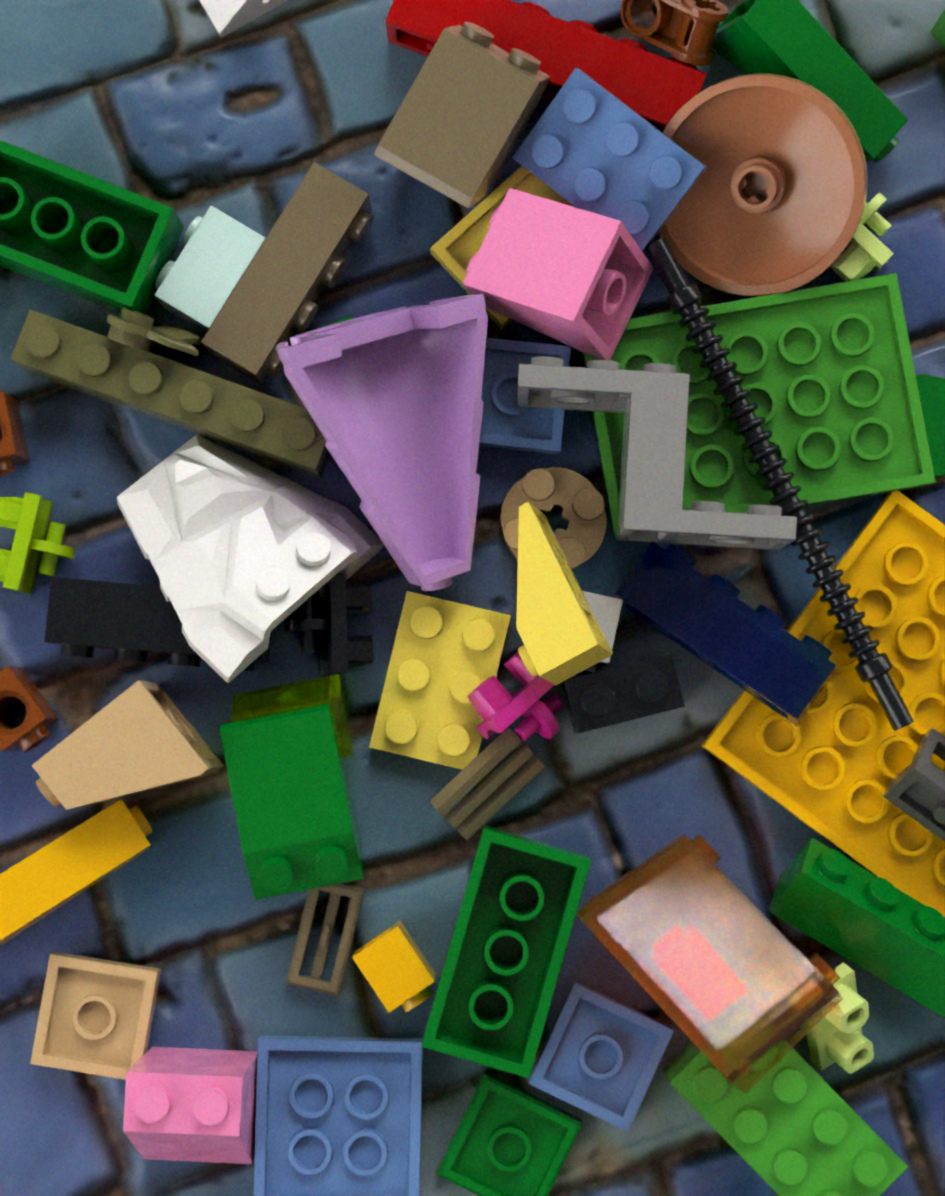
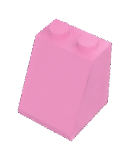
(560, 272)
(192, 1105)

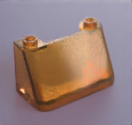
(712, 960)

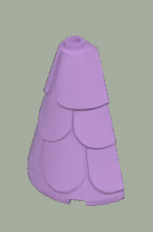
(403, 424)

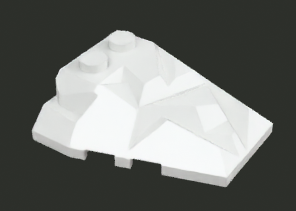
(238, 547)

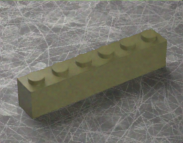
(171, 393)

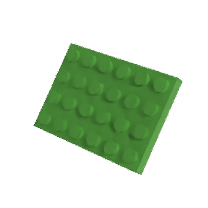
(826, 377)

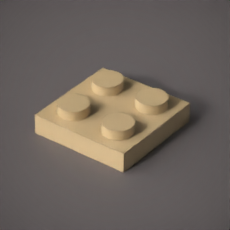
(94, 1015)

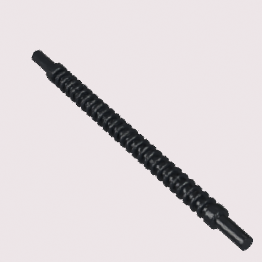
(872, 665)

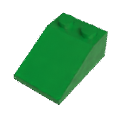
(292, 802)

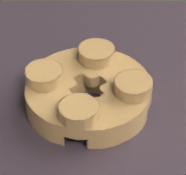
(565, 490)

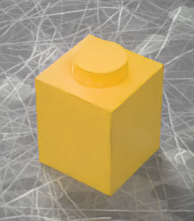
(396, 968)

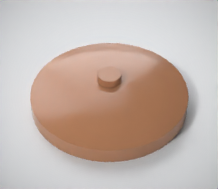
(776, 188)

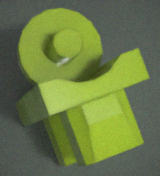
(30, 521)

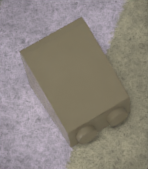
(464, 114)

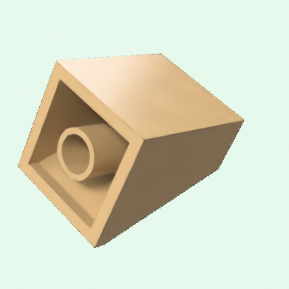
(125, 750)

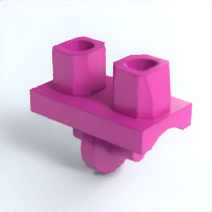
(501, 709)

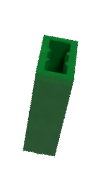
(790, 42)

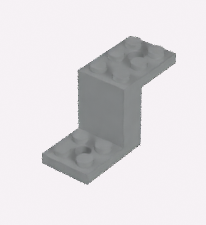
(652, 453)

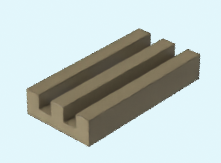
(492, 788)
(314, 981)

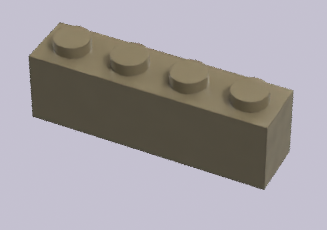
(289, 273)

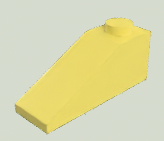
(551, 607)

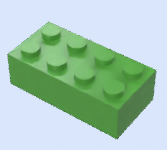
(789, 1127)

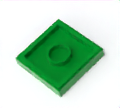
(508, 1142)

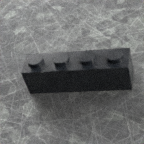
(120, 618)

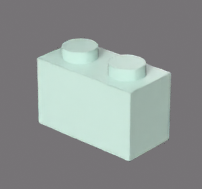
(207, 268)

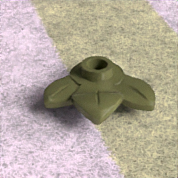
(139, 332)

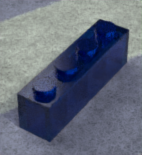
(726, 632)

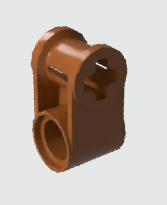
(681, 26)

